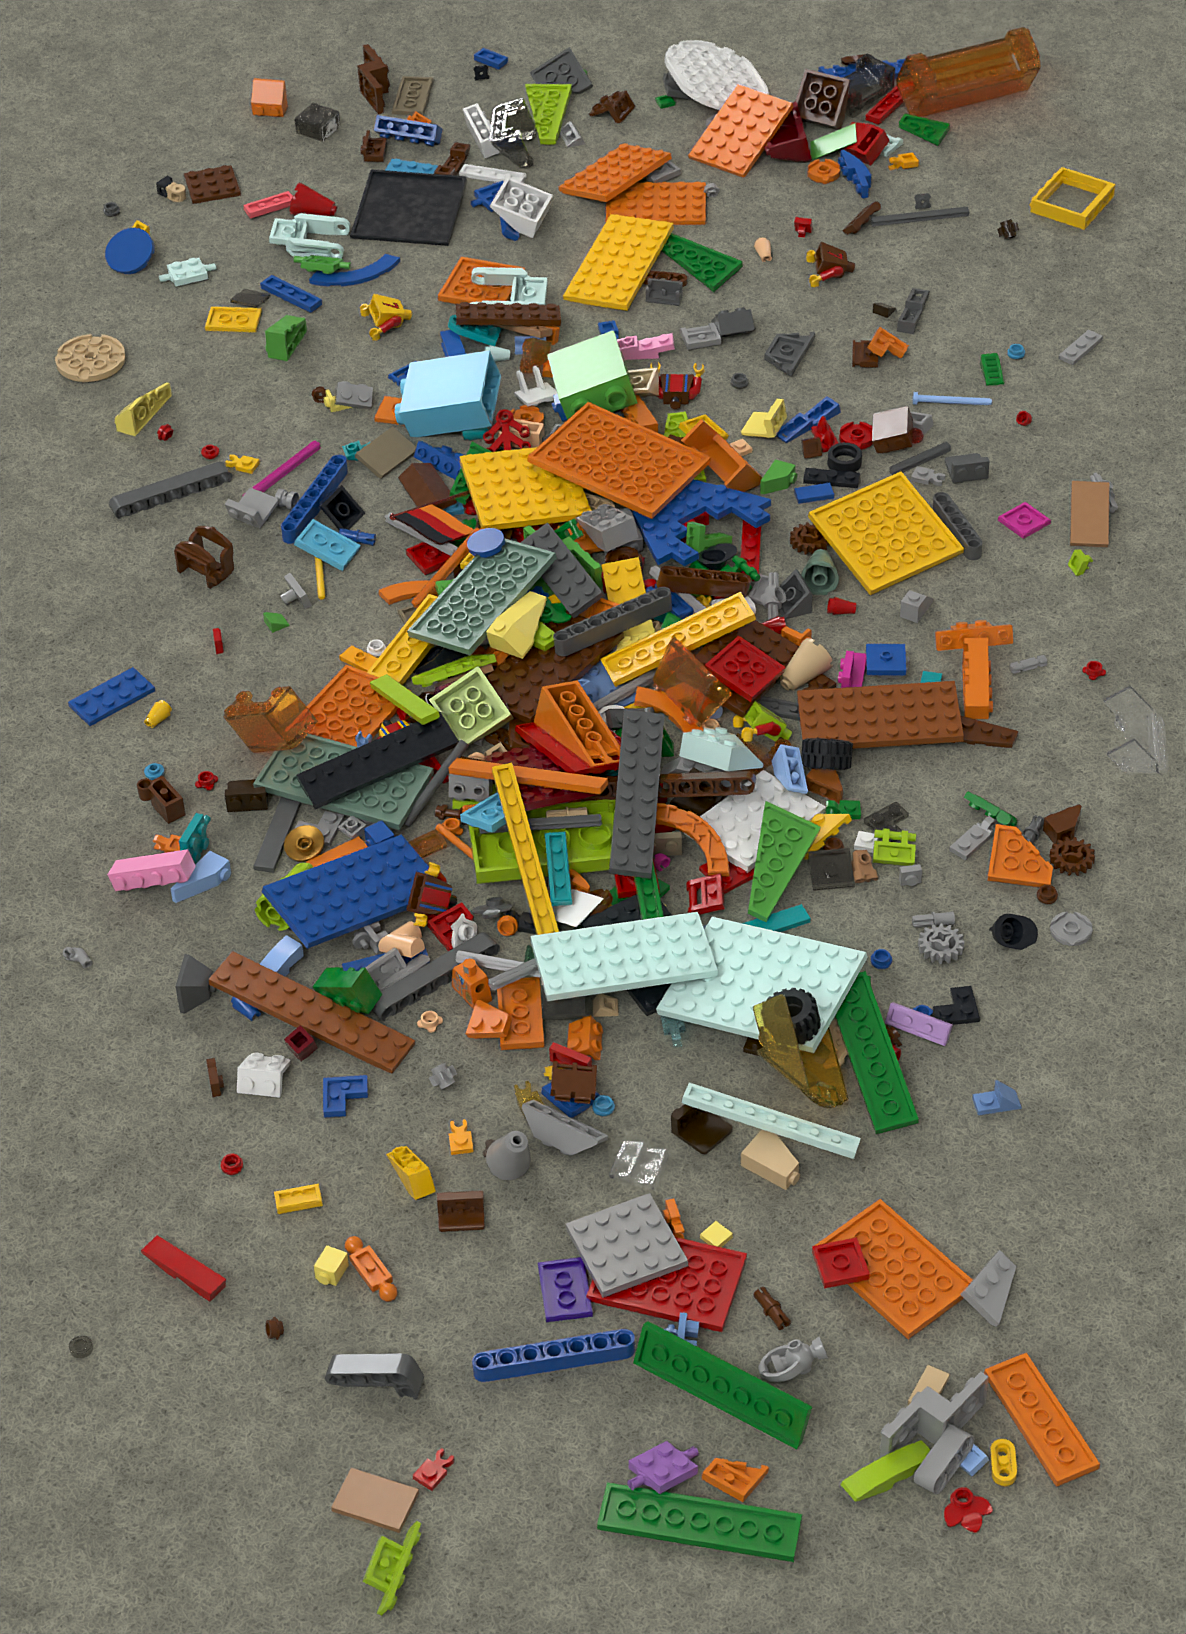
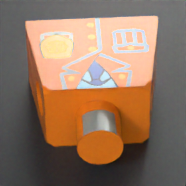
(467, 979)

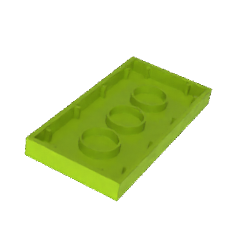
(586, 846)

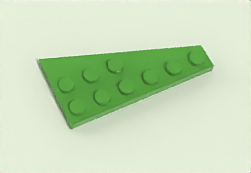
(780, 851)

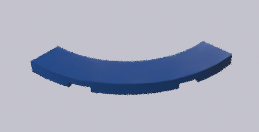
(358, 276)

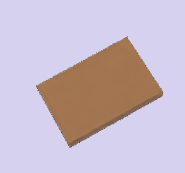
(375, 1500)

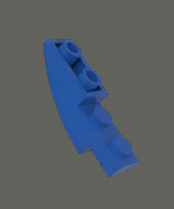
(855, 171)

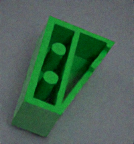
(349, 988)

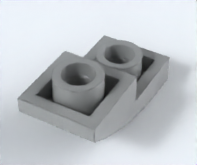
(354, 827)

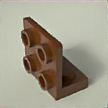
(618, 105)

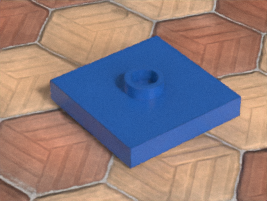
(886, 659)

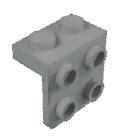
(252, 508)

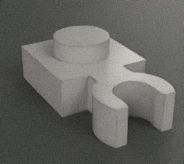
(925, 476)

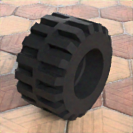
(826, 753)
(803, 1013)

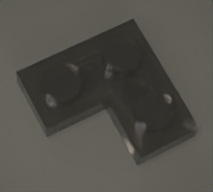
(887, 818)

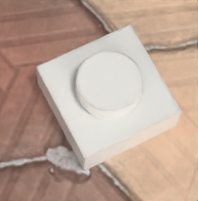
(865, 841)

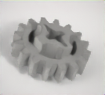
(941, 943)

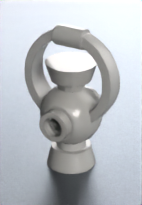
(791, 1360)

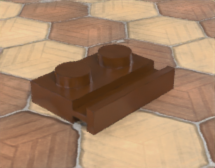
(863, 356)

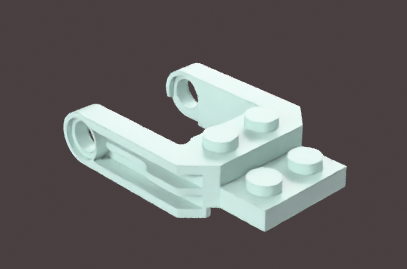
(294, 234)
(524, 288)

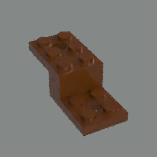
(373, 79)

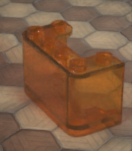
(271, 724)

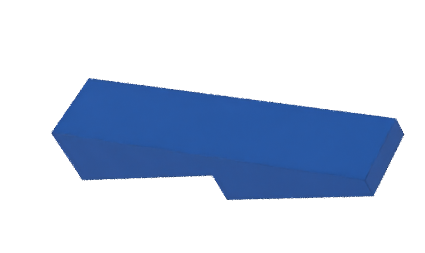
(802, 423)

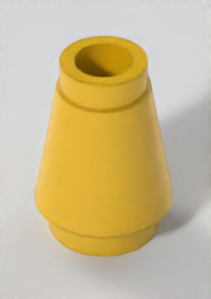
(158, 713)

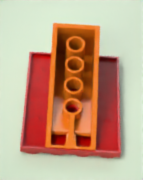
(571, 731)

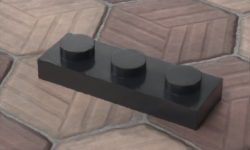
(835, 478)

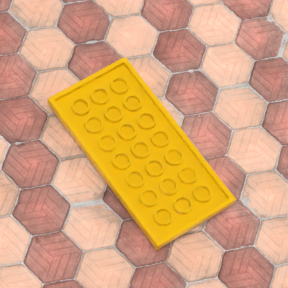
(618, 262)

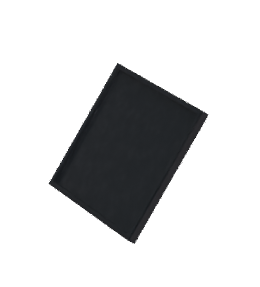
(409, 207)

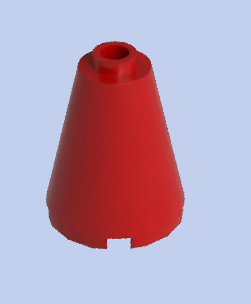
(311, 202)

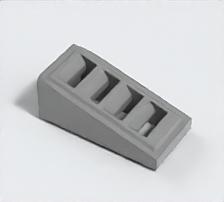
(922, 421)

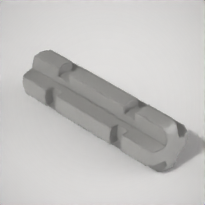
(1028, 664)

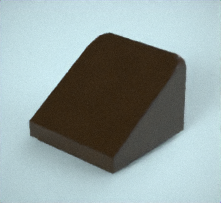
(883, 309)

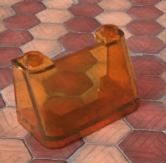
(689, 684)

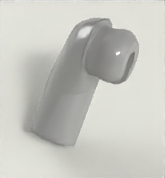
(77, 955)

